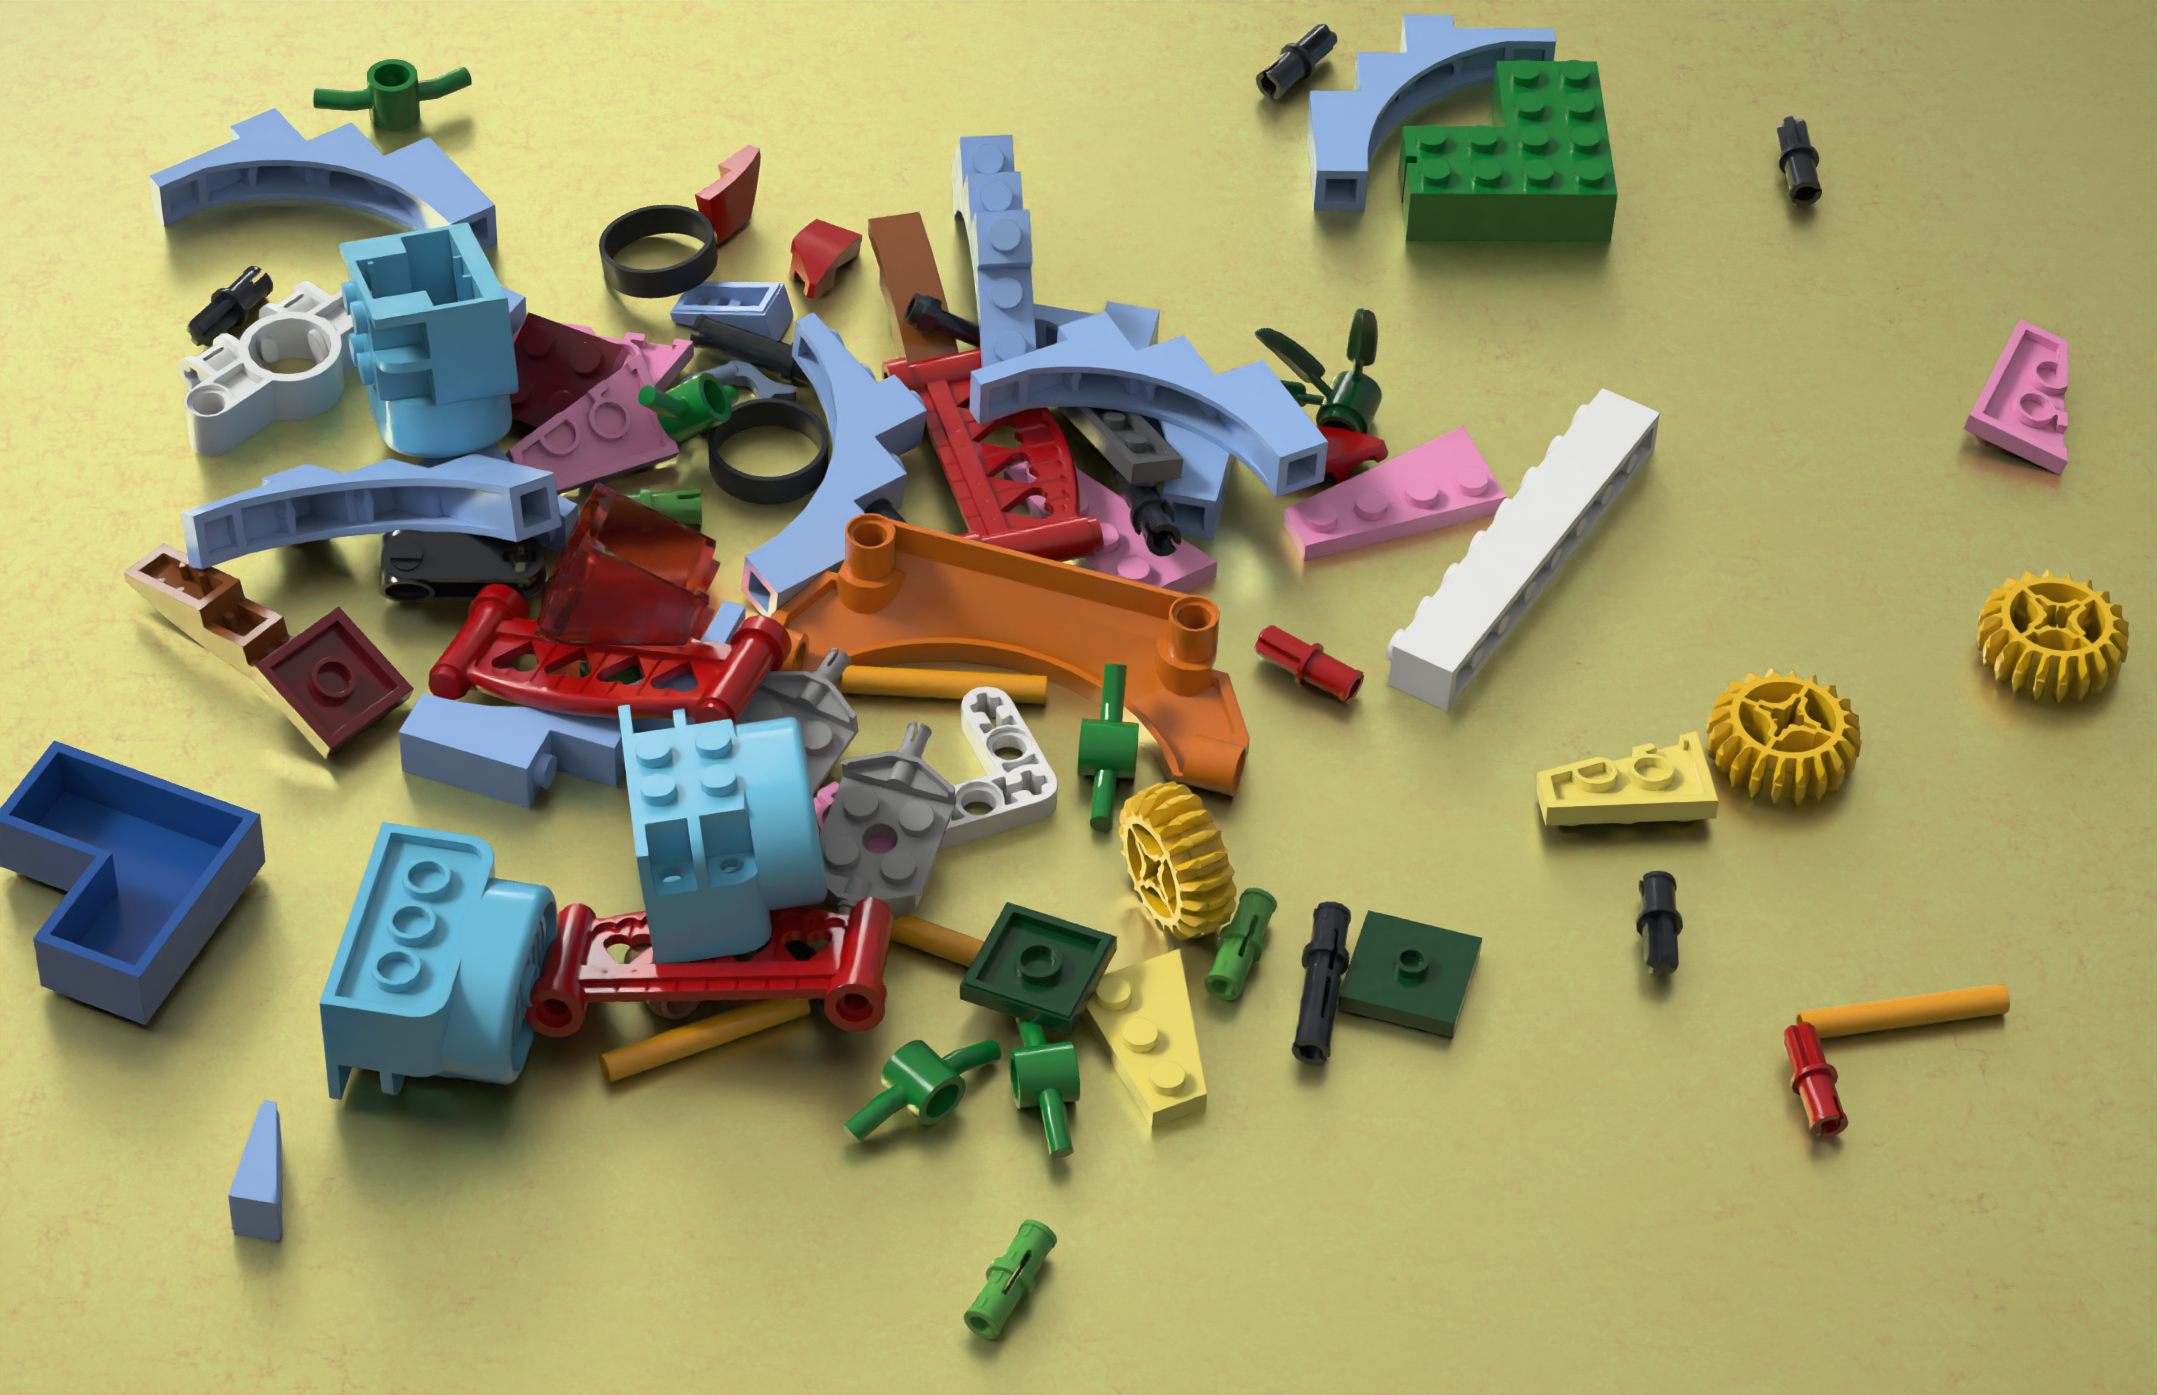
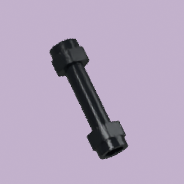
(927, 314)

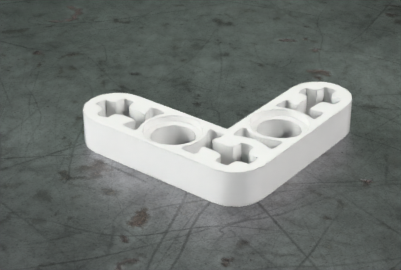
(1004, 777)

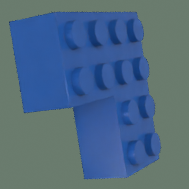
(142, 872)

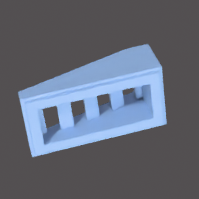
(747, 305)
(257, 1186)

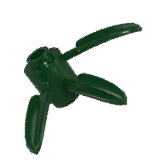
(1352, 396)

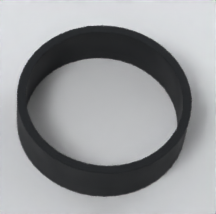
(662, 281)
(777, 488)

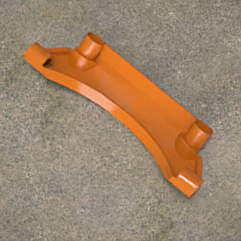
(957, 599)

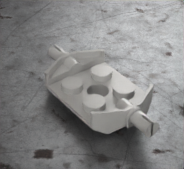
(817, 704)
(892, 798)

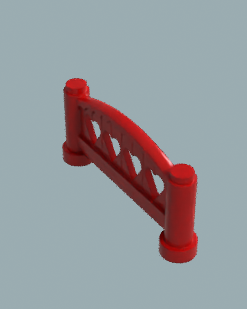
(972, 465)
(502, 631)
(843, 972)

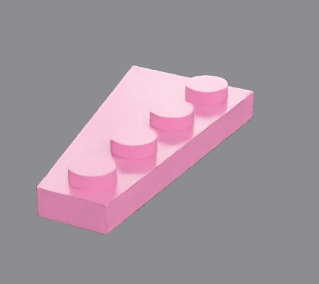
(1408, 495)
(1124, 550)

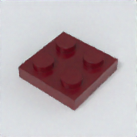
(557, 368)
(331, 682)

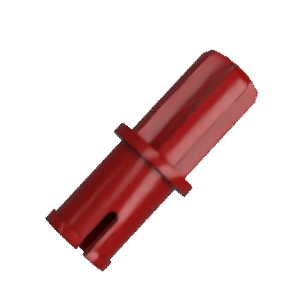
(1309, 663)
(1814, 1081)

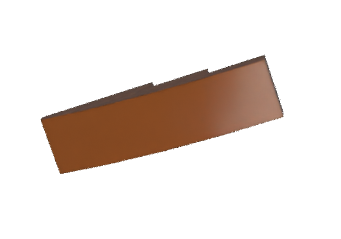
(908, 269)
(208, 607)

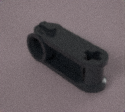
(456, 565)

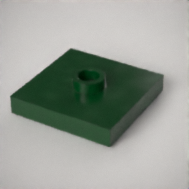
(1038, 968)
(1409, 973)

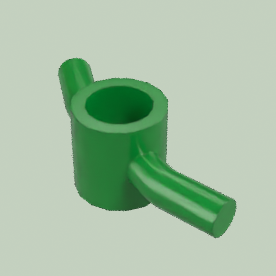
(392, 93)
(690, 406)
(1108, 747)
(1045, 1078)
(922, 1084)

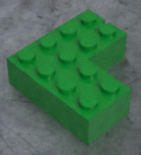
(1528, 176)

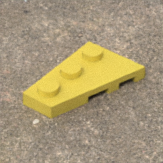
(1639, 788)
(1150, 1036)

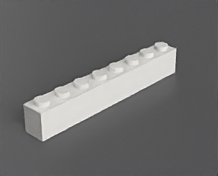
(1521, 549)

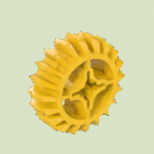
(2052, 636)
(1783, 736)
(1177, 860)

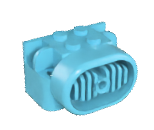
(431, 340)
(720, 832)
(435, 964)

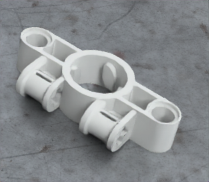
(237, 397)

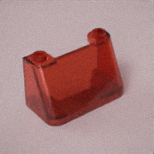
(628, 578)

